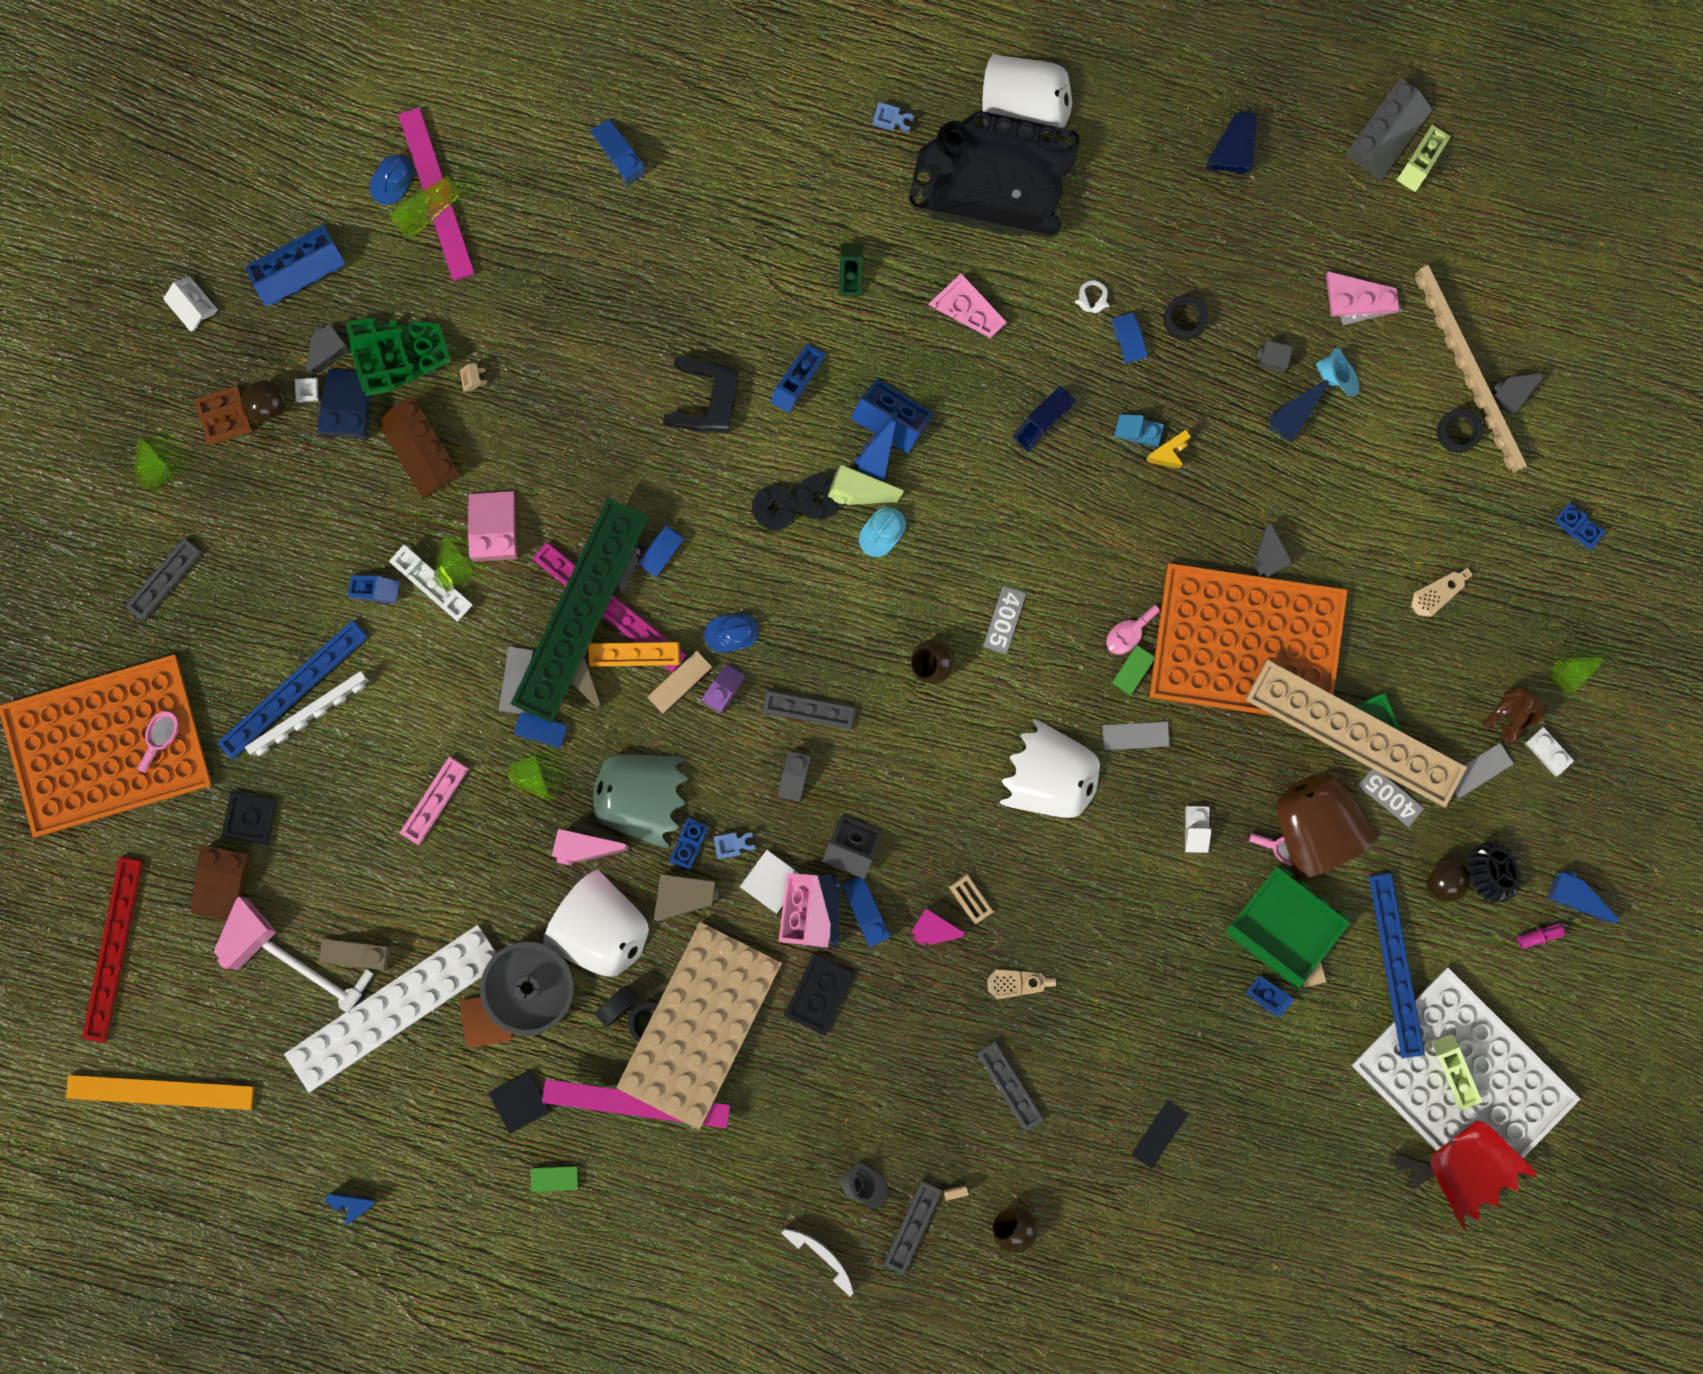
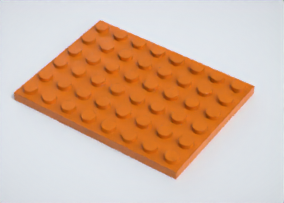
(1227, 624)
(84, 742)

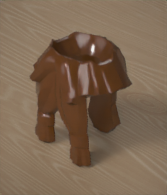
(1523, 711)

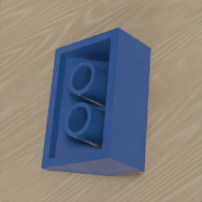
(880, 403)

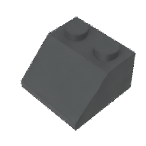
(852, 846)

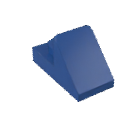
(1269, 996)
(355, 1204)

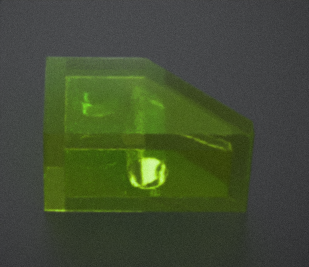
(149, 467)
(450, 566)
(1573, 672)
(529, 777)

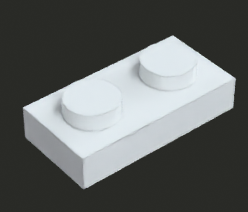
(1549, 751)

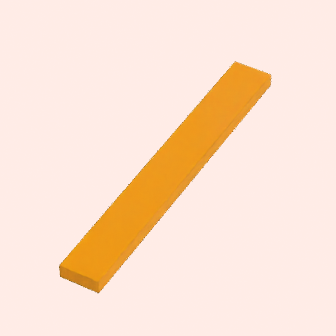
(160, 1092)

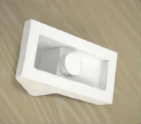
(1197, 829)

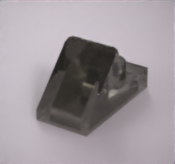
(1419, 1172)

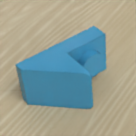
(1138, 430)

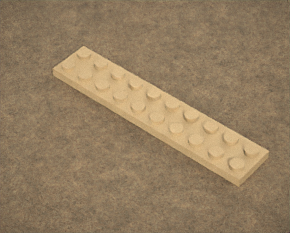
(1355, 733)

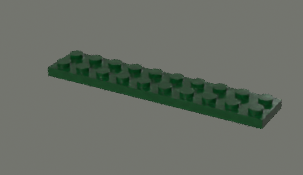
(579, 610)

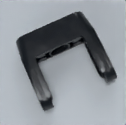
(721, 398)

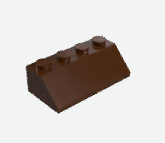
(418, 447)

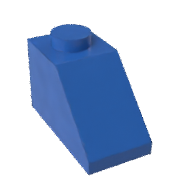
(373, 589)

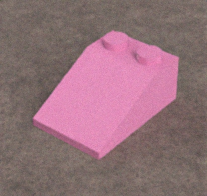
(492, 526)
(576, 847)
(804, 912)

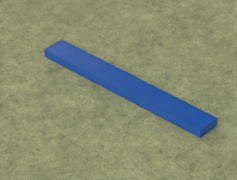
(293, 689)
(1396, 966)

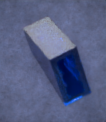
(1236, 146)
(1044, 418)

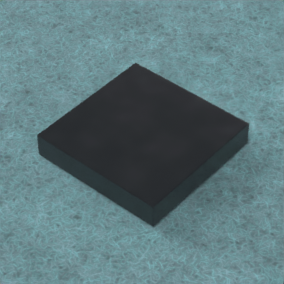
(249, 818)
(519, 1102)

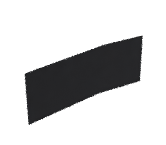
(1159, 1134)

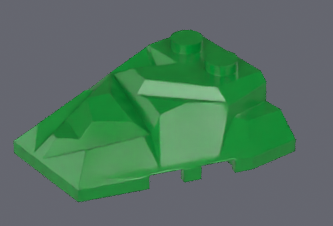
(394, 353)

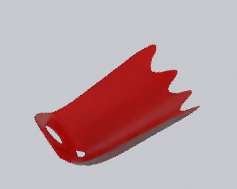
(1477, 1169)

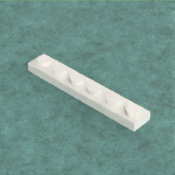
(300, 719)

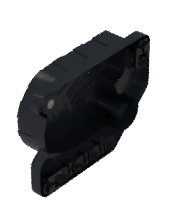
(995, 176)

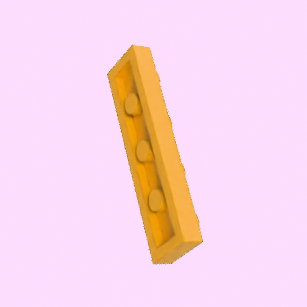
(634, 654)

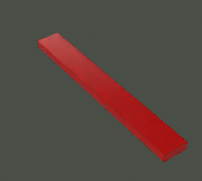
(112, 949)

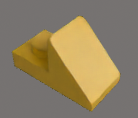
(1165, 454)

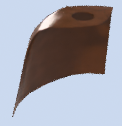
(1323, 828)

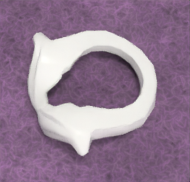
(1083, 300)

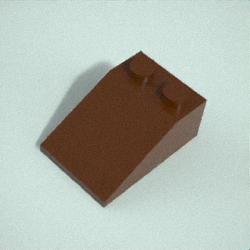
(218, 881)

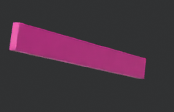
(430, 173)
(616, 612)
(618, 1102)

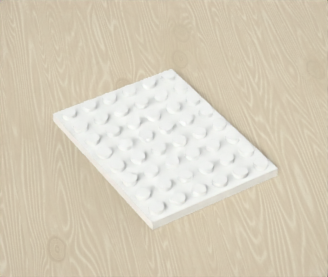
(1516, 1087)

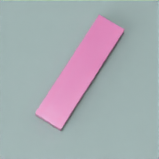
(434, 800)

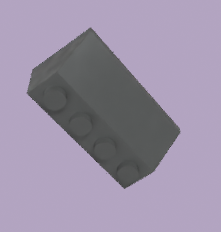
(1390, 129)

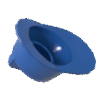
(391, 179)
(731, 632)

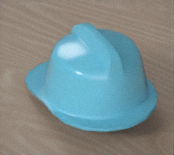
(1339, 372)
(882, 532)

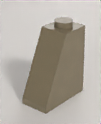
(683, 896)

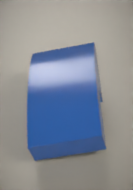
(1130, 337)
(1579, 527)
(661, 550)
(539, 730)
(688, 844)

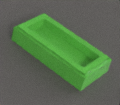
(1133, 670)
(554, 1178)

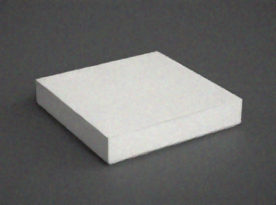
(768, 881)

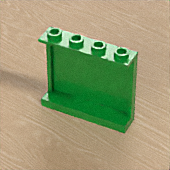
(1288, 927)

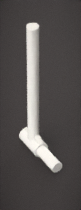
(347, 998)

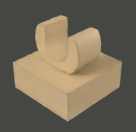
(470, 377)

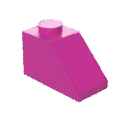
(934, 929)

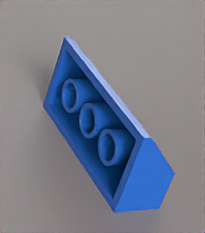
(295, 265)

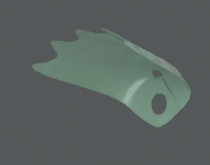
(640, 795)

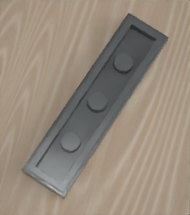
(163, 579)
(808, 710)
(1010, 1086)
(912, 1227)

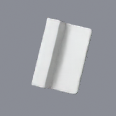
(189, 302)

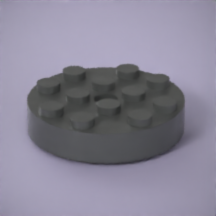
(502, 994)

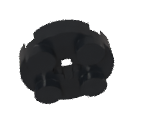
(765, 498)
(804, 498)

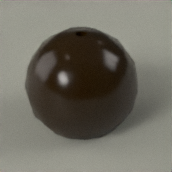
(263, 401)
(932, 661)
(1448, 880)
(1015, 1229)

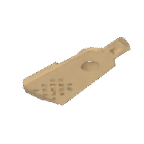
(1442, 591)
(1021, 983)

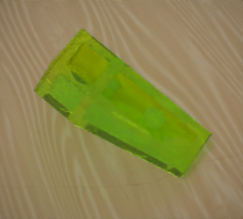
(424, 206)

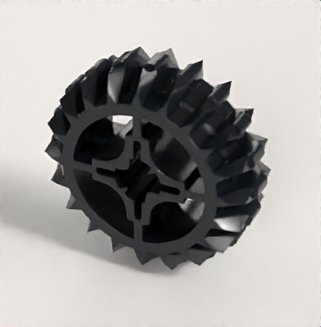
(1494, 872)

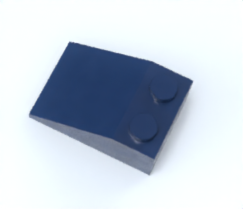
(344, 407)

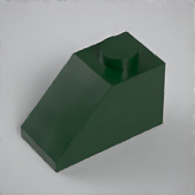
(851, 269)

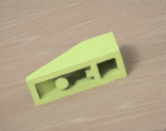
(1423, 158)
(857, 488)
(1456, 1072)

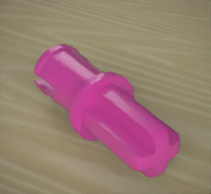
(1540, 936)

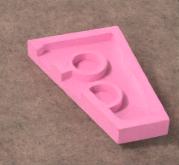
(1359, 297)
(968, 307)

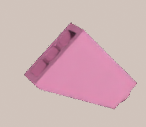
(242, 935)

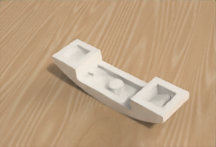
(424, 579)
(798, 1238)

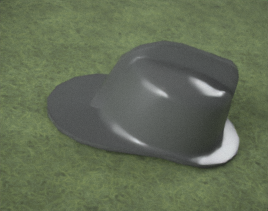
(864, 1186)

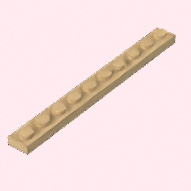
(1473, 376)

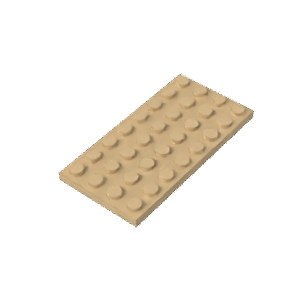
(699, 1026)

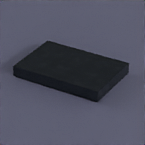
(819, 994)

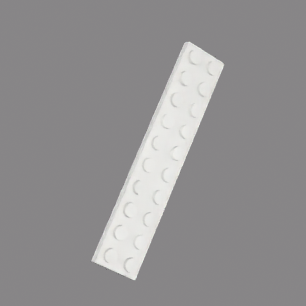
(391, 1009)

